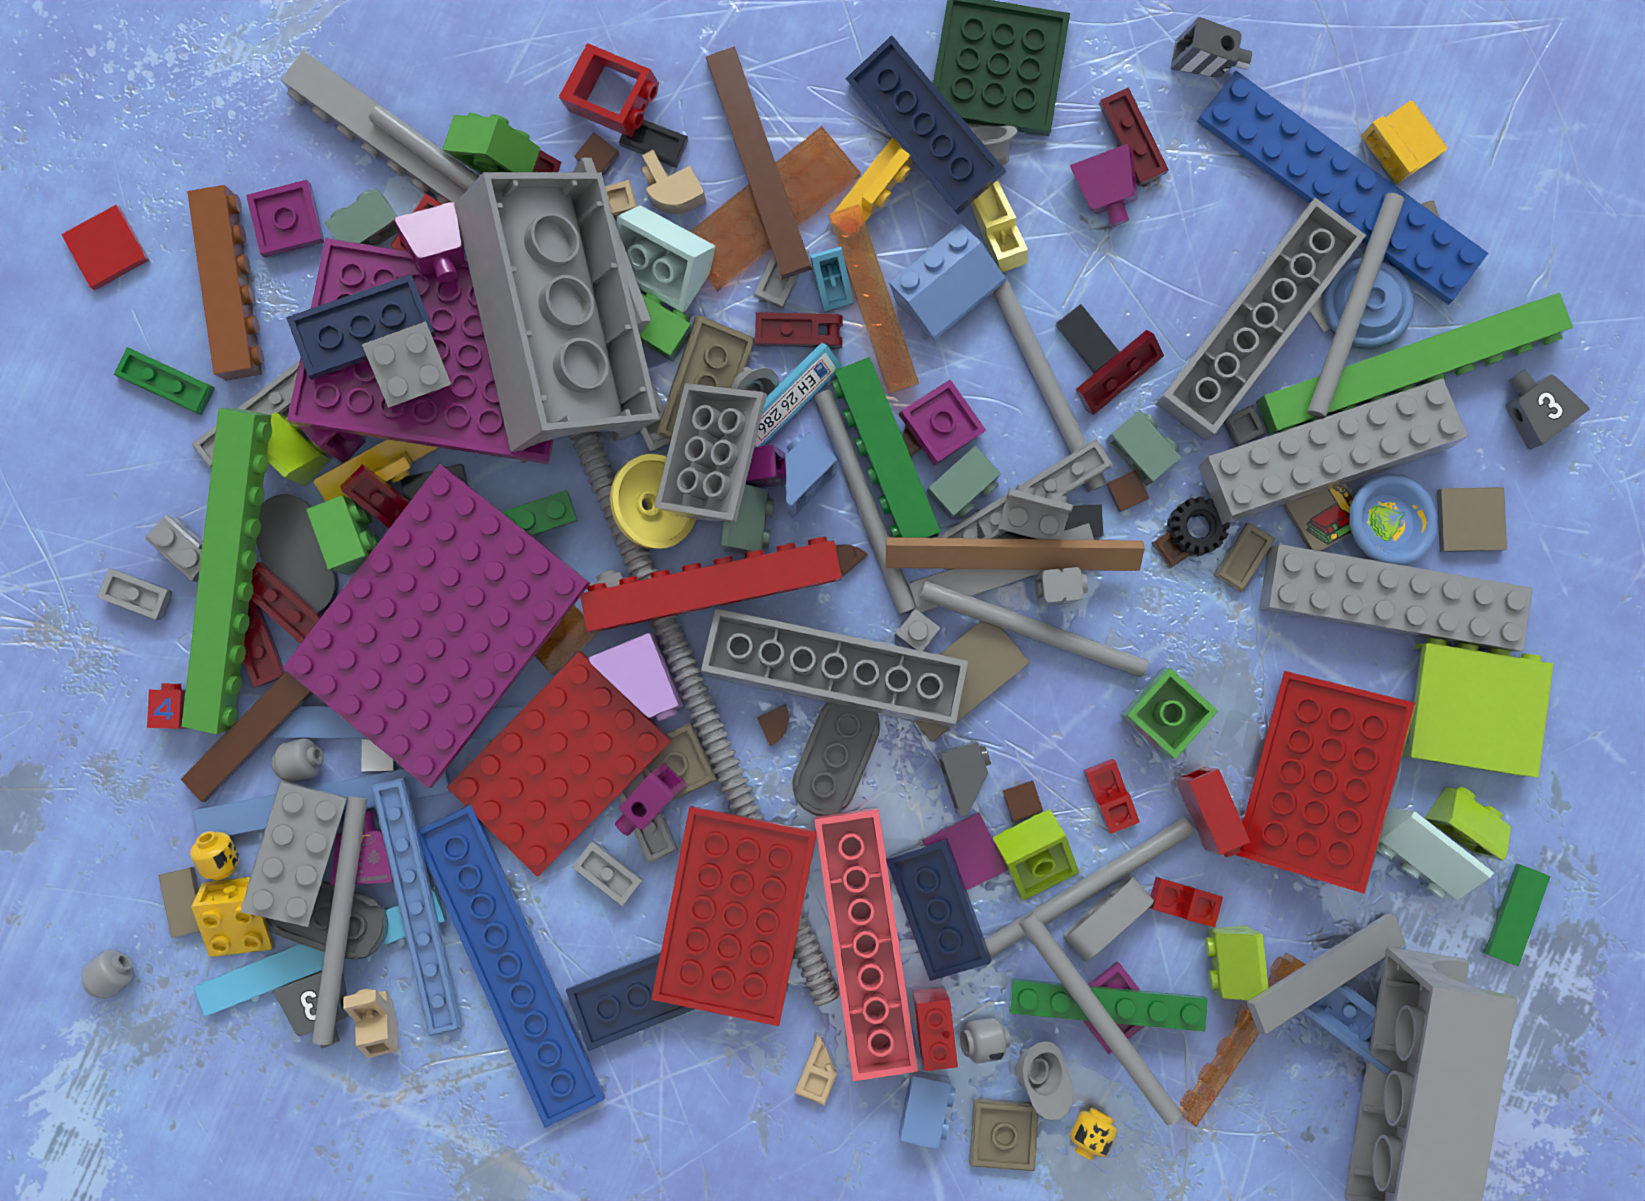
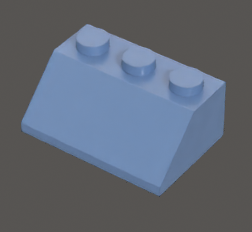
(947, 281)
(807, 471)

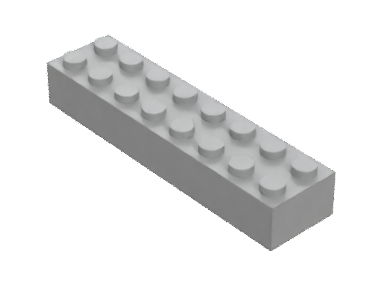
(1260, 319)
(1332, 451)
(1395, 598)
(834, 668)

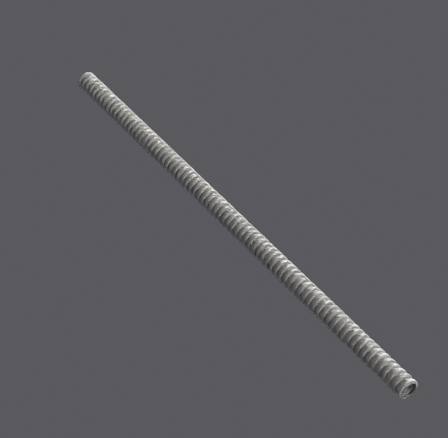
(698, 702)

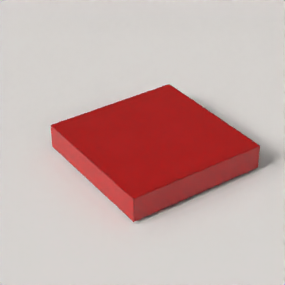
(105, 247)

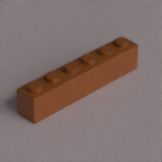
(225, 282)

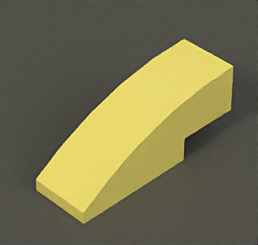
(999, 228)

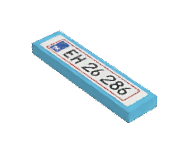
(796, 391)

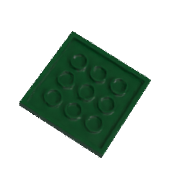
(1001, 63)

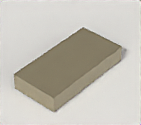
(1244, 557)
(178, 893)

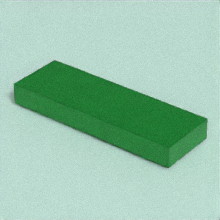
(164, 381)
(1517, 914)

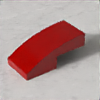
(1111, 796)
(1185, 902)

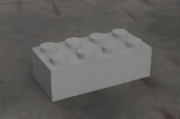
(293, 853)

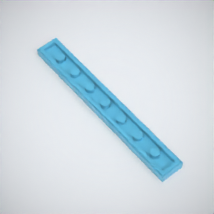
(282, 969)

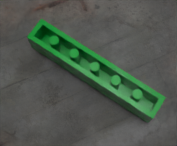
(885, 450)

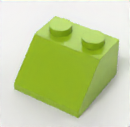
(293, 452)
(1470, 823)
(1036, 854)
(1236, 962)

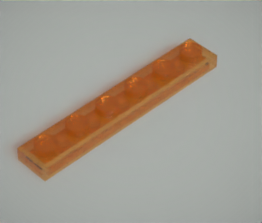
(873, 299)
(1230, 1051)

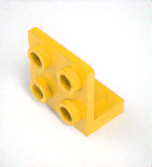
(1403, 141)
(222, 922)

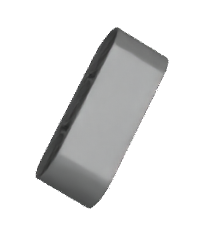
(1108, 918)

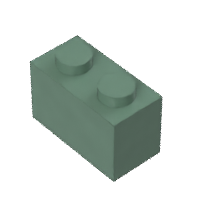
(365, 221)
(1144, 447)
(963, 483)

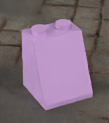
(641, 675)

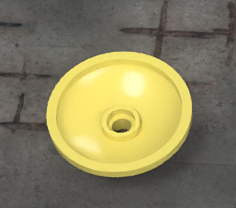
(652, 527)

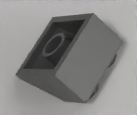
(964, 773)

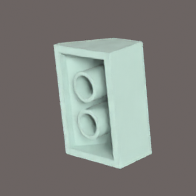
(665, 256)
(1430, 855)

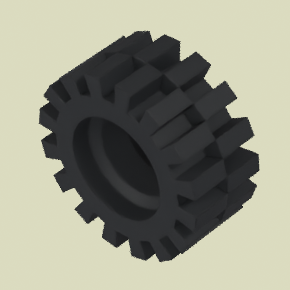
(1184, 539)

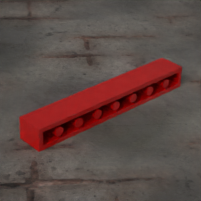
(710, 586)

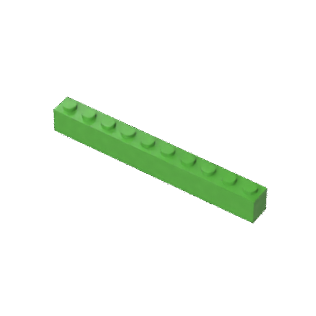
(1423, 362)
(226, 569)

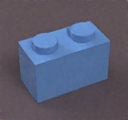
(925, 1109)

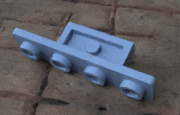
(1348, 1019)

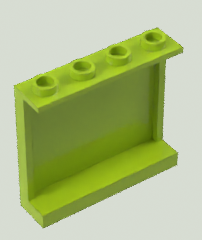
(1480, 708)

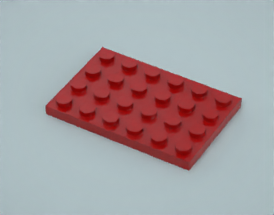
(559, 763)
(1326, 780)
(734, 915)

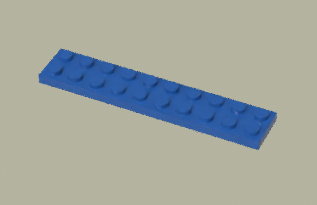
(1322, 169)
(509, 966)

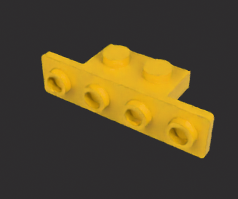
(878, 180)
(387, 460)

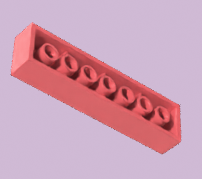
(865, 944)

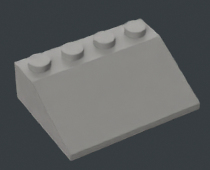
(710, 452)

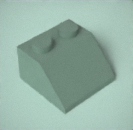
(749, 530)

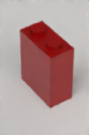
(1213, 811)

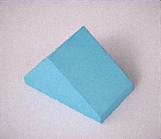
(831, 278)

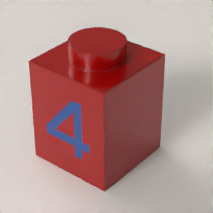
(166, 707)

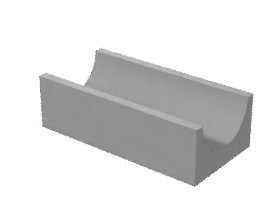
(555, 306)
(1434, 1116)

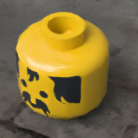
(216, 856)
(1093, 1134)

